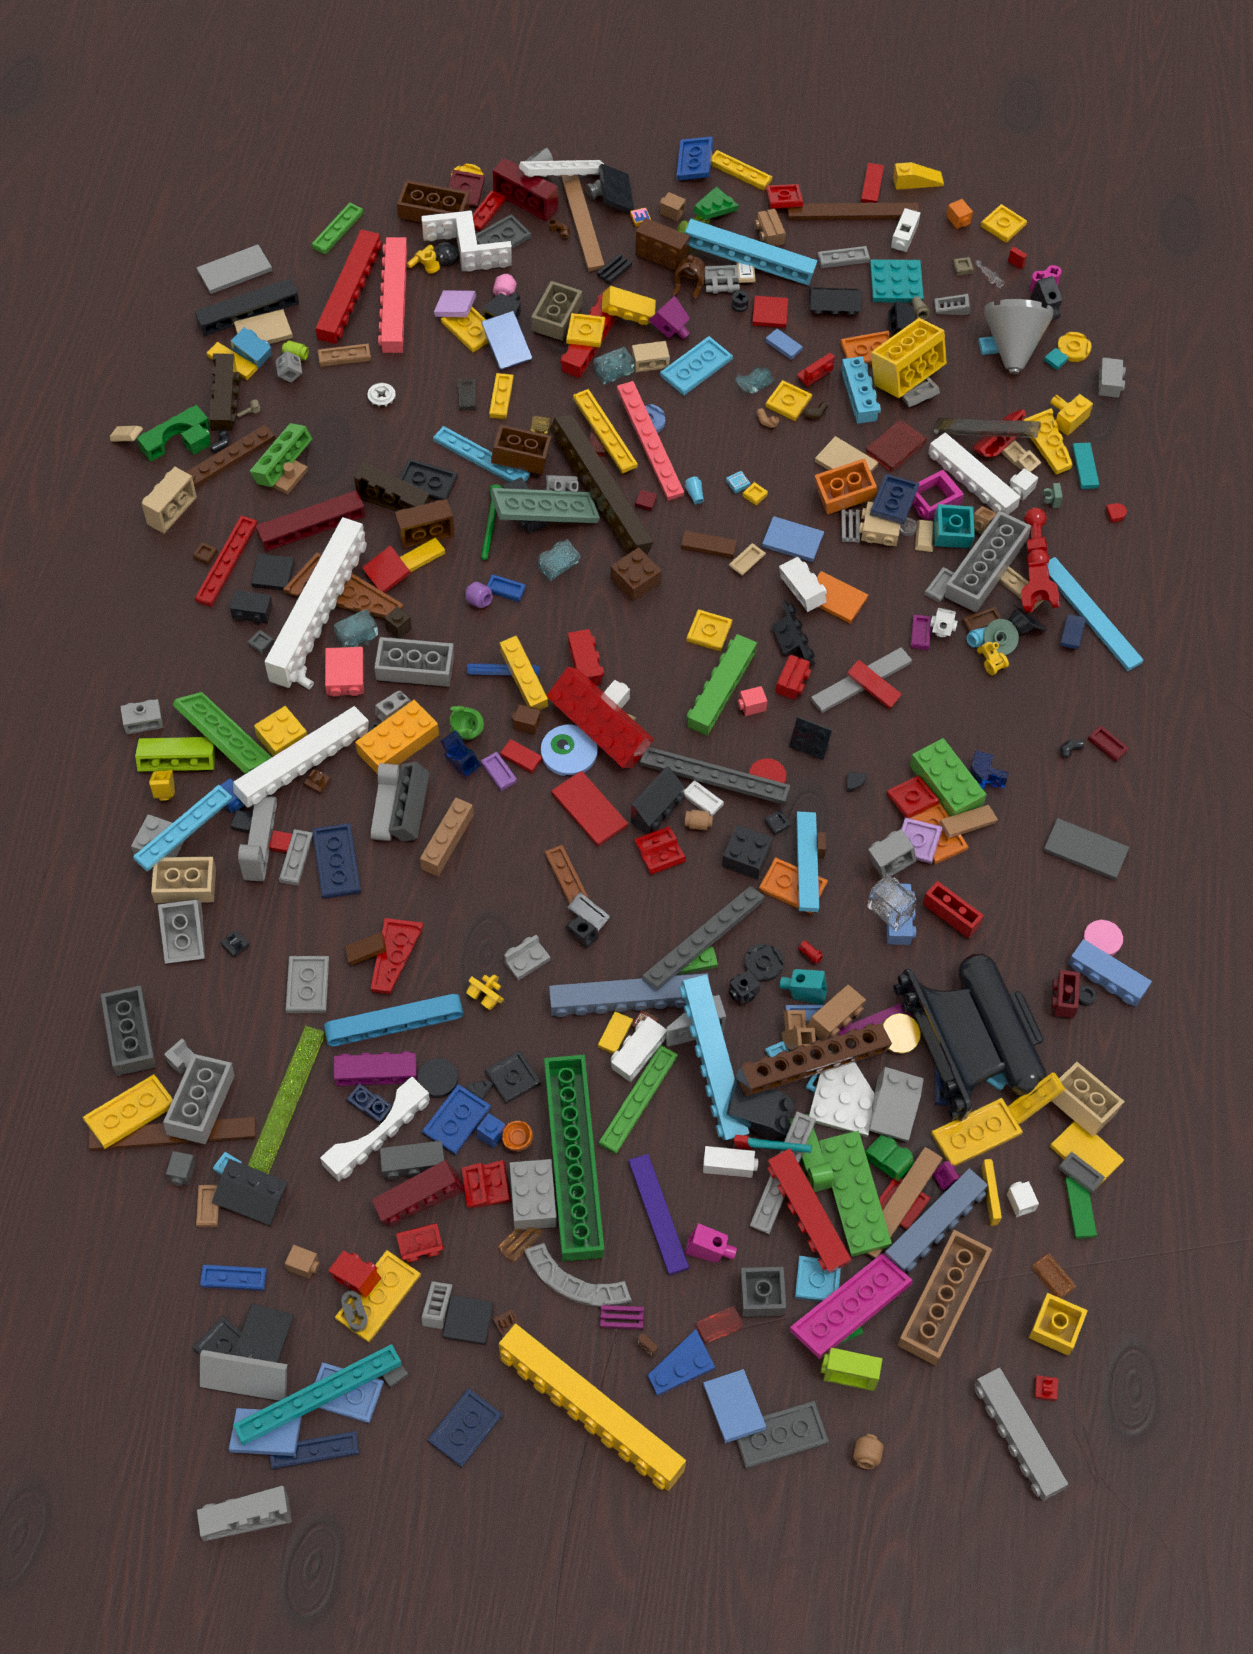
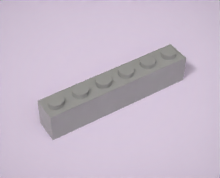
(1020, 1434)

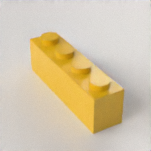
(523, 673)

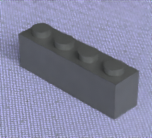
(409, 801)

